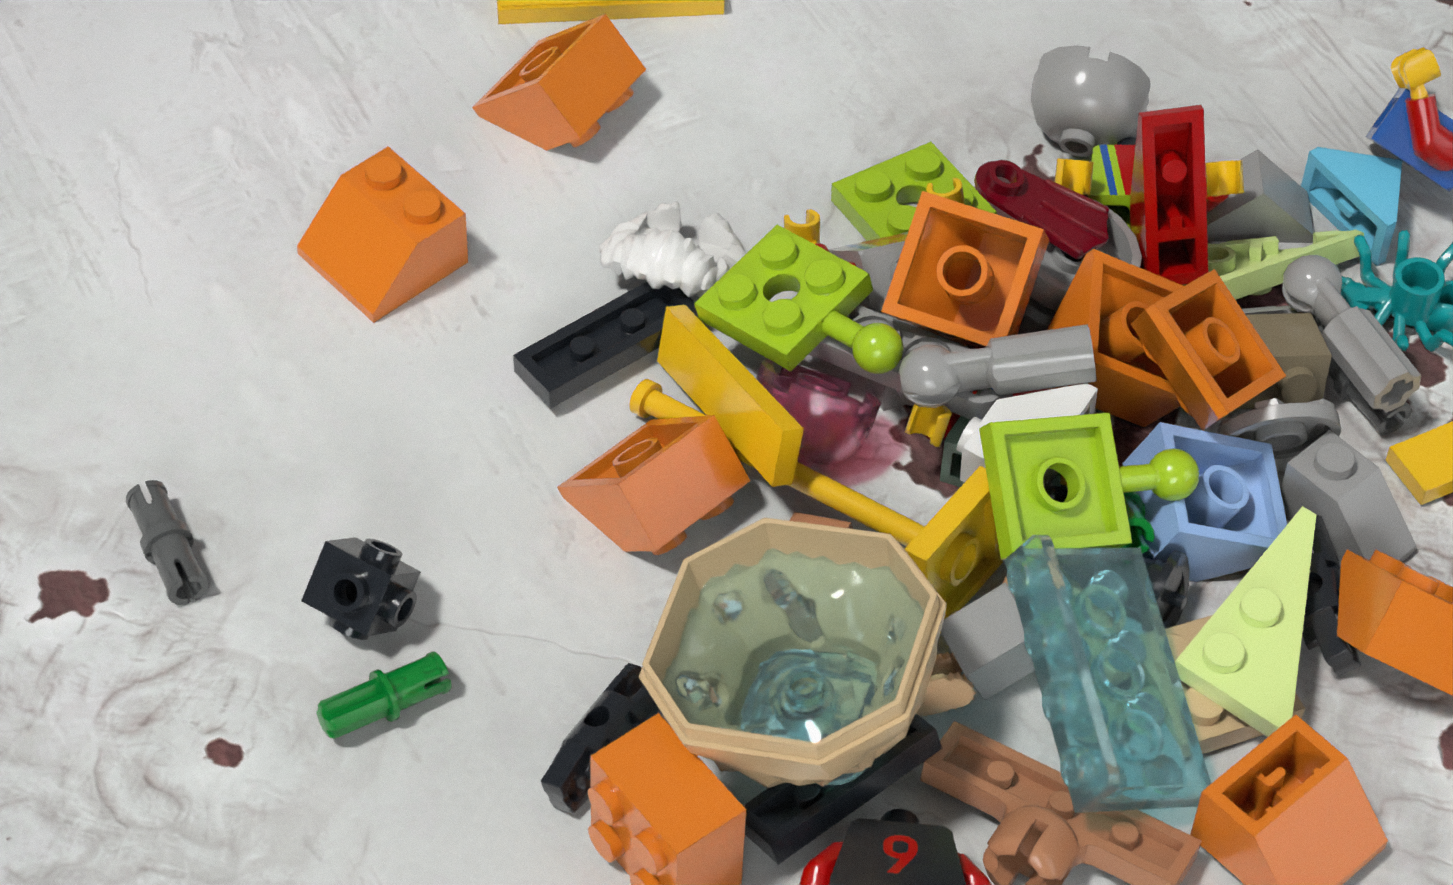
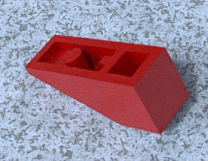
(1170, 193)

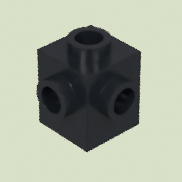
(362, 587)

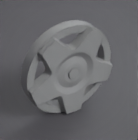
(1285, 426)

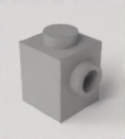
(989, 642)

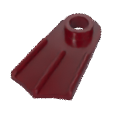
(1067, 217)

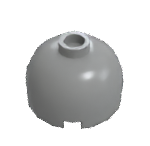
(1087, 99)

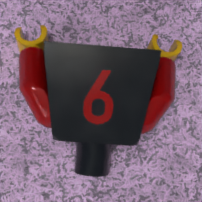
(893, 853)

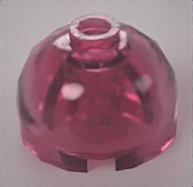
(819, 402)

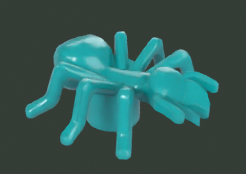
(1416, 297)

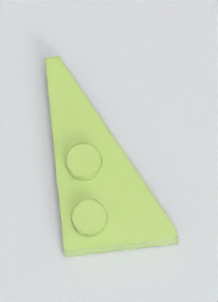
(1258, 265)
(1253, 641)

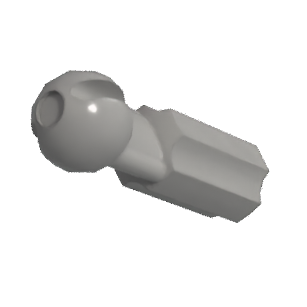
(1352, 334)
(1007, 365)

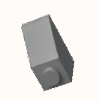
(1349, 496)

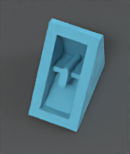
(1356, 194)

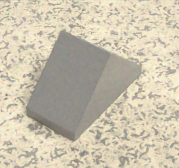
(1268, 208)

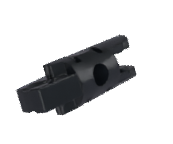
(1323, 603)
(612, 715)

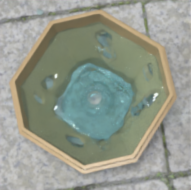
(795, 651)

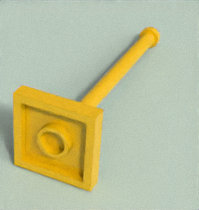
(954, 548)

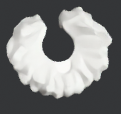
(661, 255)

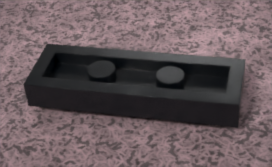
(597, 343)
(792, 815)

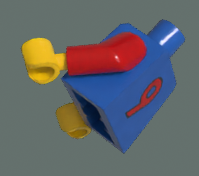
(1412, 124)

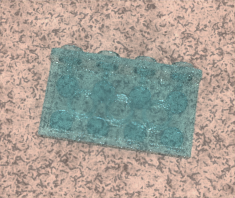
(1106, 677)

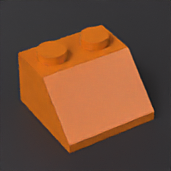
(564, 85)
(385, 235)
(965, 272)
(1109, 298)
(1207, 349)
(658, 483)

